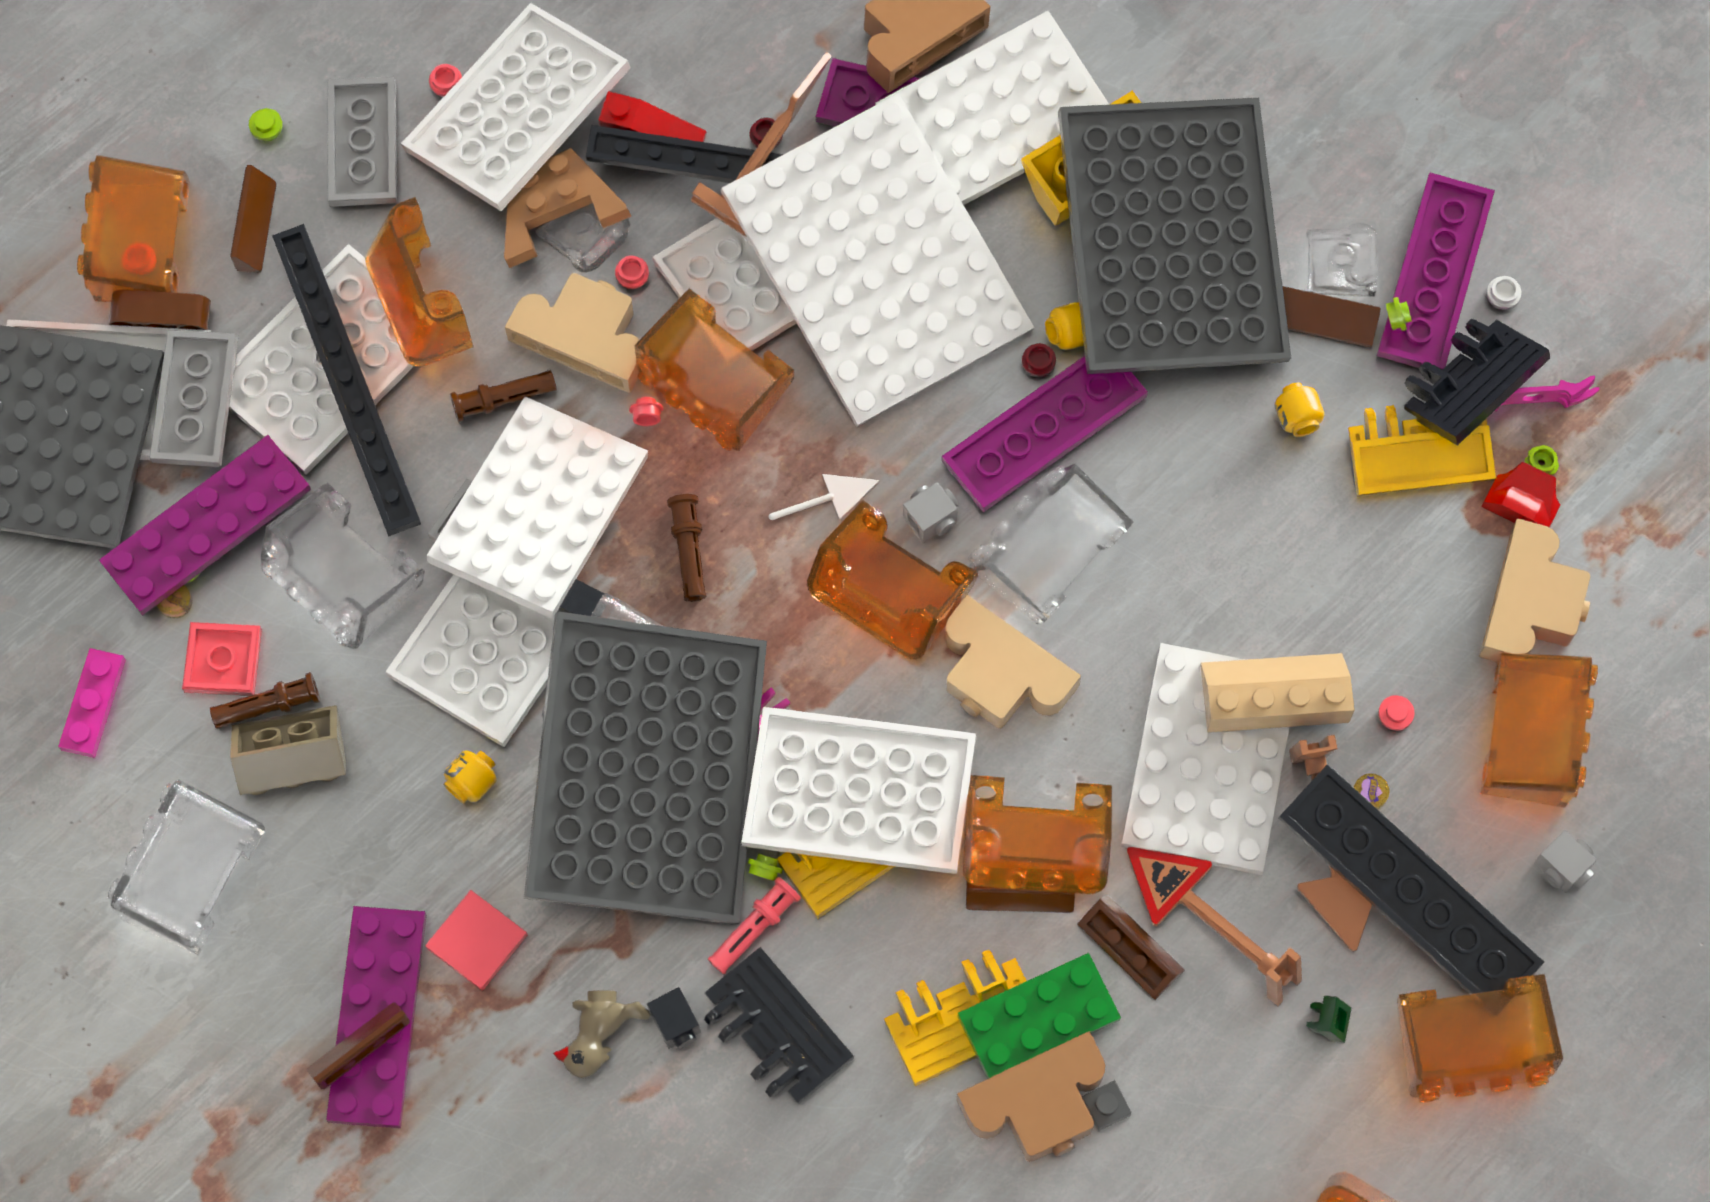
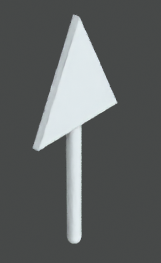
(843, 492)

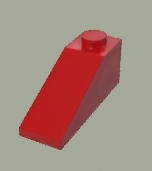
(639, 116)

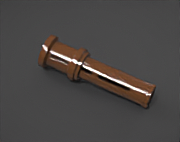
(487, 398)
(686, 531)
(281, 697)

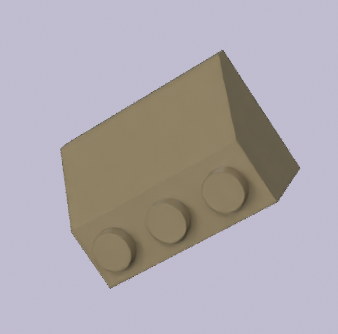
(287, 750)

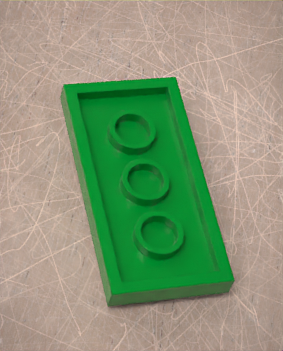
(1038, 1015)

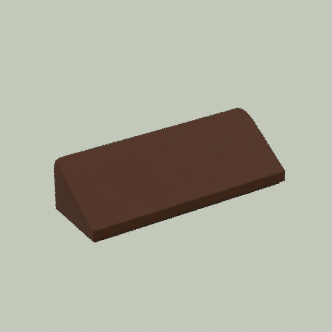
(253, 220)
(1330, 317)
(1017, 900)
(1130, 946)
(358, 1045)

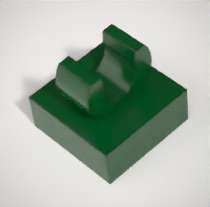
(1333, 1018)

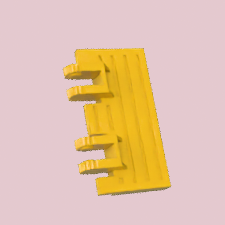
(1417, 457)
(828, 881)
(937, 1039)

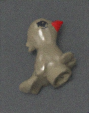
(598, 1020)

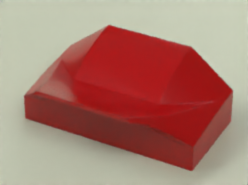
(1524, 495)

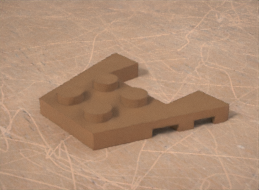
(555, 190)

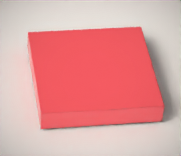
(222, 659)
(476, 940)

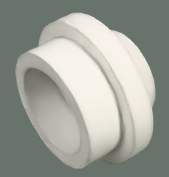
(1504, 292)

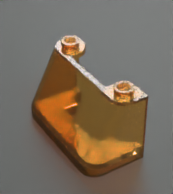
(423, 324)
(885, 585)

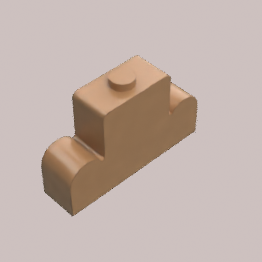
(917, 34)
(1039, 1099)

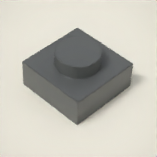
(1106, 1105)

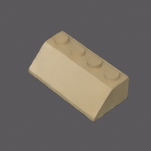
(1277, 692)

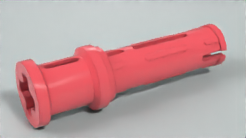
(722, 958)

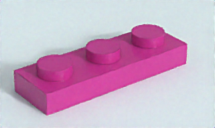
(92, 703)

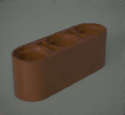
(159, 309)

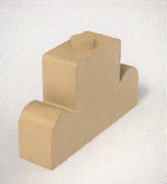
(580, 330)
(1534, 595)
(1002, 667)

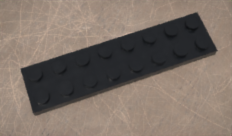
(1407, 885)

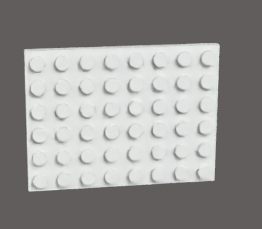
(877, 259)

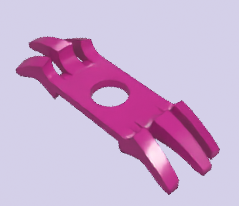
(1564, 393)

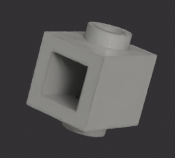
(931, 511)
(1566, 862)

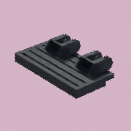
(1474, 388)
(780, 1023)

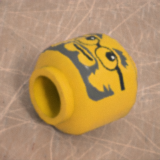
(1299, 409)
(470, 776)

